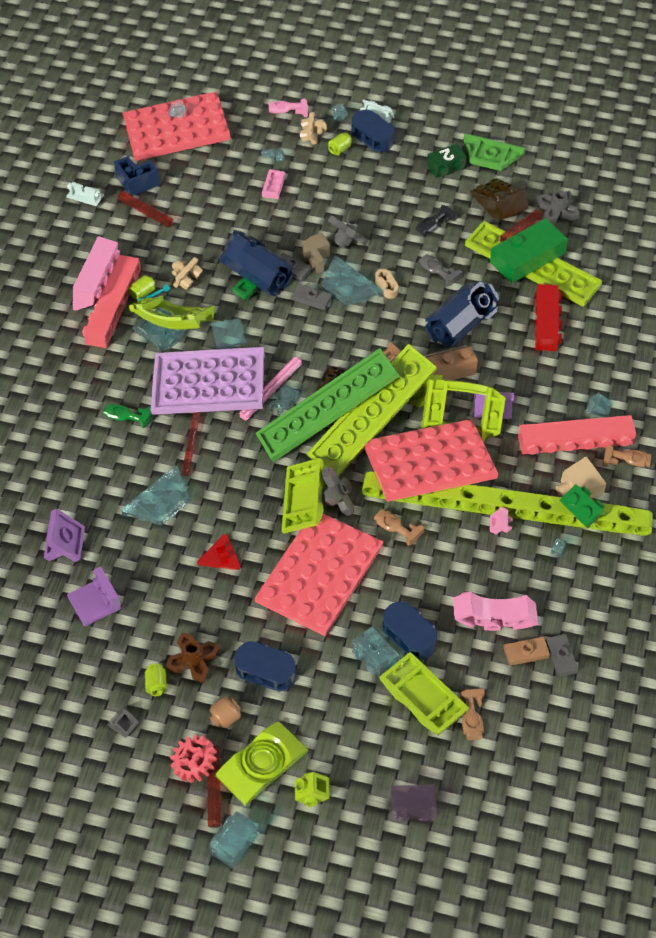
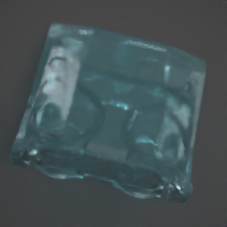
(159, 336)

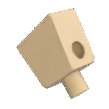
(582, 474)

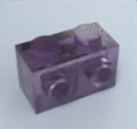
(413, 802)

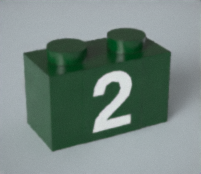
(446, 160)

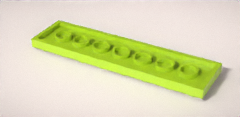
(572, 282)
(363, 422)

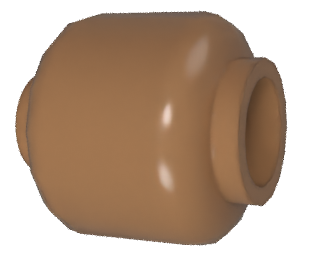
(225, 712)

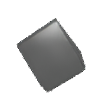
(123, 722)

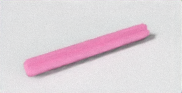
(274, 384)

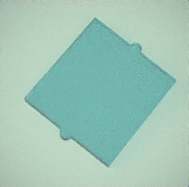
(228, 333)

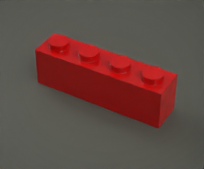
(547, 317)

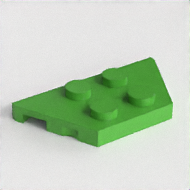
(491, 153)

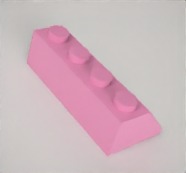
(95, 273)

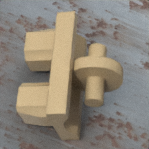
(312, 128)
(184, 271)

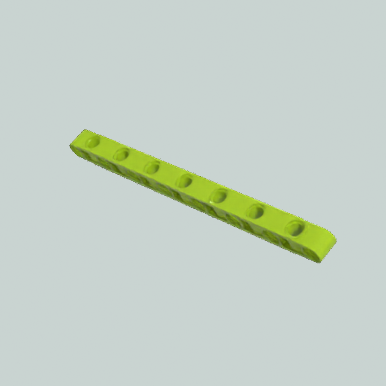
(521, 506)

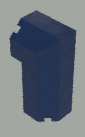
(256, 263)
(462, 313)

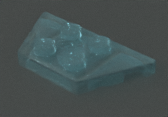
(348, 284)
(160, 500)

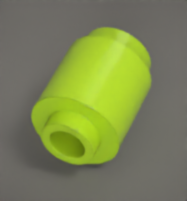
(339, 143)
(142, 287)
(155, 679)

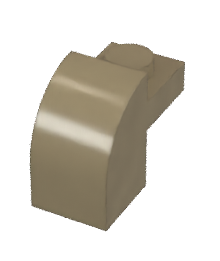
(314, 251)

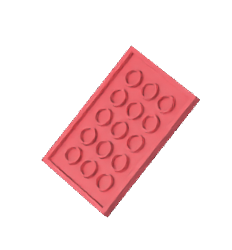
(157, 134)
(430, 460)
(319, 573)

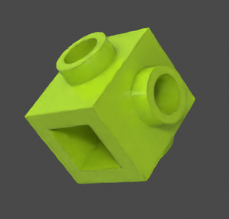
(311, 789)

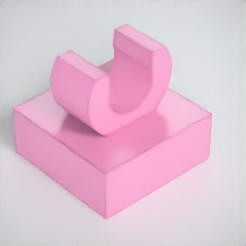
(499, 521)

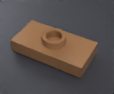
(526, 651)

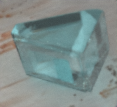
(599, 405)

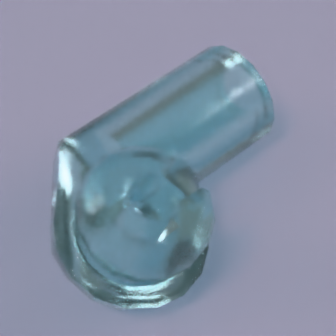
(279, 154)

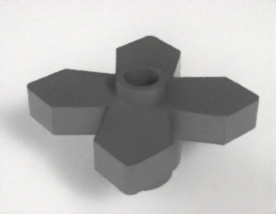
(558, 205)
(346, 233)
(337, 491)

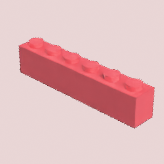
(111, 302)
(576, 434)

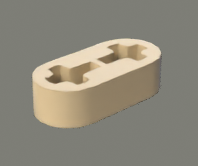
(390, 282)

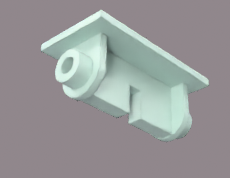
(383, 111)
(85, 195)

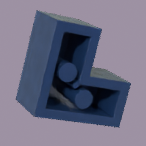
(136, 178)

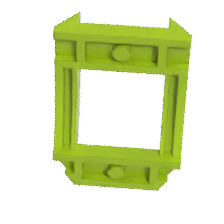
(181, 317)
(436, 398)

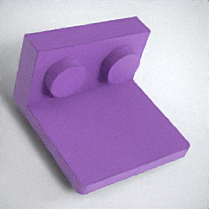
(95, 599)

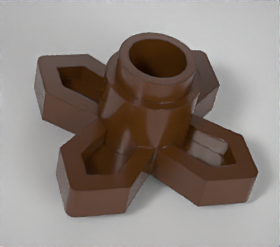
(193, 657)

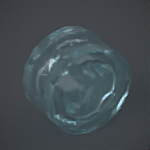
(338, 108)
(558, 547)

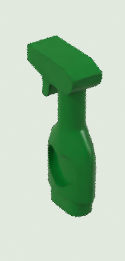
(123, 413)

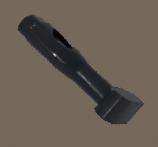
(430, 223)

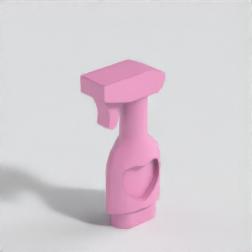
(284, 106)

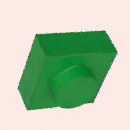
(244, 289)

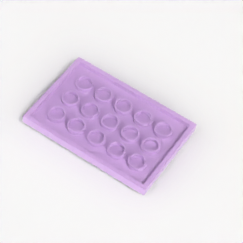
(208, 380)

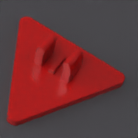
(220, 555)

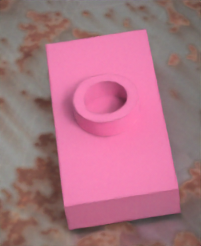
(273, 184)

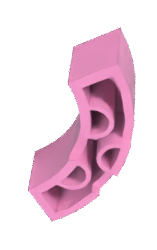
(495, 613)

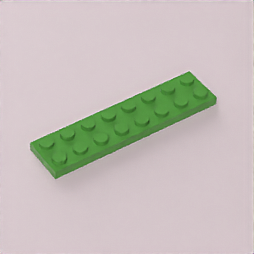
(327, 404)

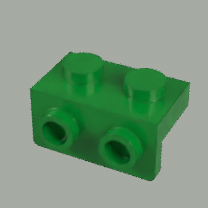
(582, 506)

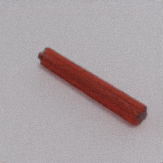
(145, 209)
(521, 225)
(213, 793)

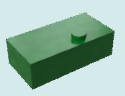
(528, 250)

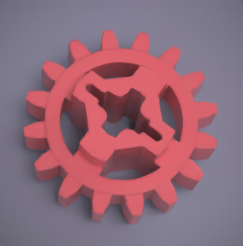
(193, 757)

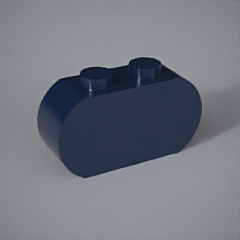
(372, 130)
(410, 630)
(265, 666)

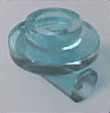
(177, 109)

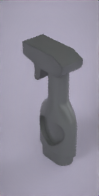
(435, 266)

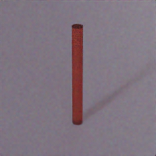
(190, 444)

